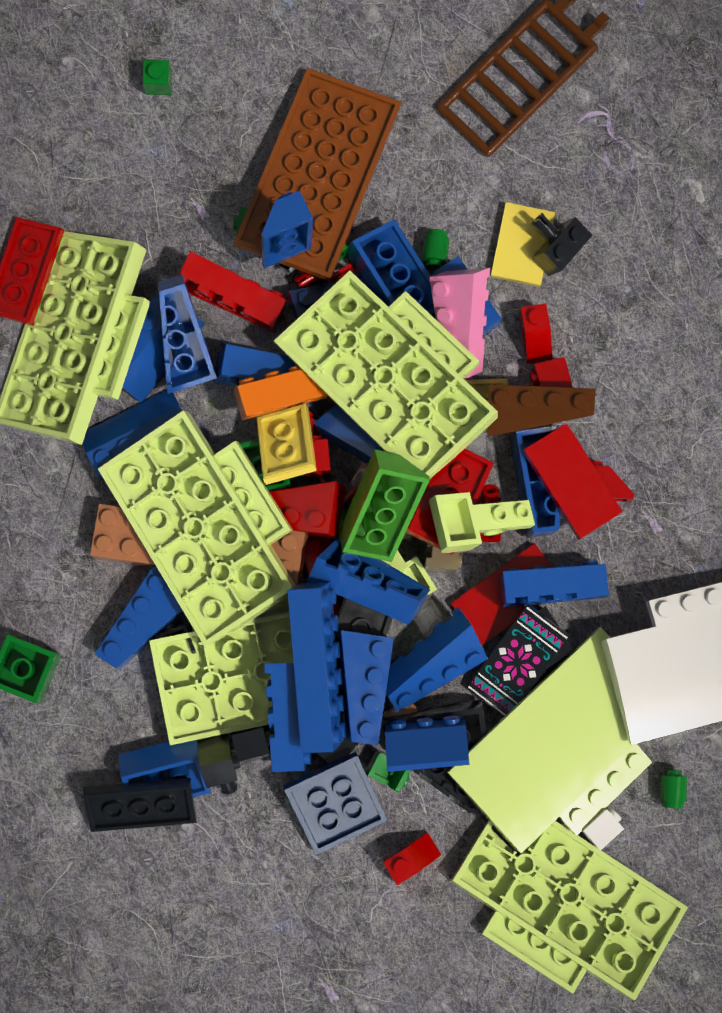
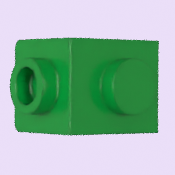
(378, 770)

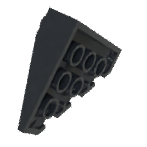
(475, 729)

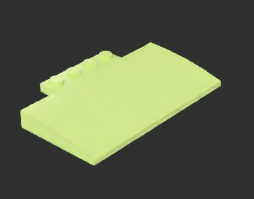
(77, 339)
(391, 372)
(203, 524)
(223, 683)
(554, 752)
(570, 909)

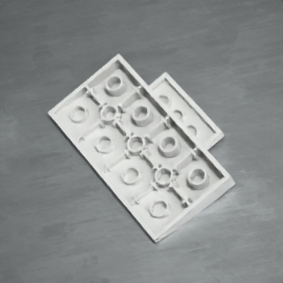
(670, 672)

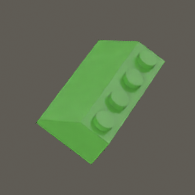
(382, 506)

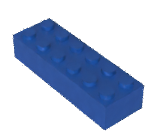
(317, 666)

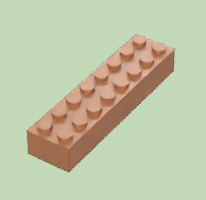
(118, 542)

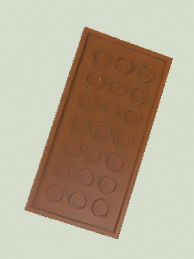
(330, 157)

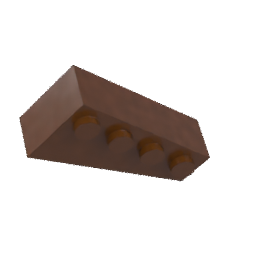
(536, 406)

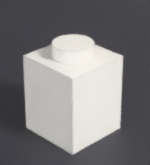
(603, 828)

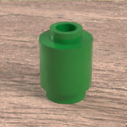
(435, 248)
(673, 789)

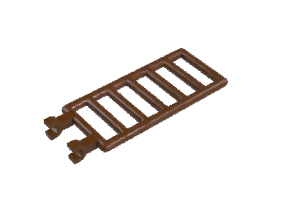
(539, 98)

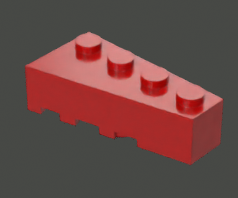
(232, 292)
(313, 508)

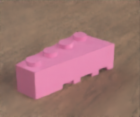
(460, 307)

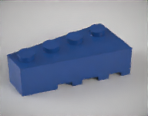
(369, 583)
(143, 618)

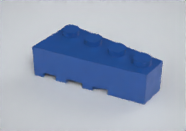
(184, 344)
(240, 363)
(345, 433)
(530, 487)
(553, 585)
(435, 661)
(365, 676)
(283, 720)

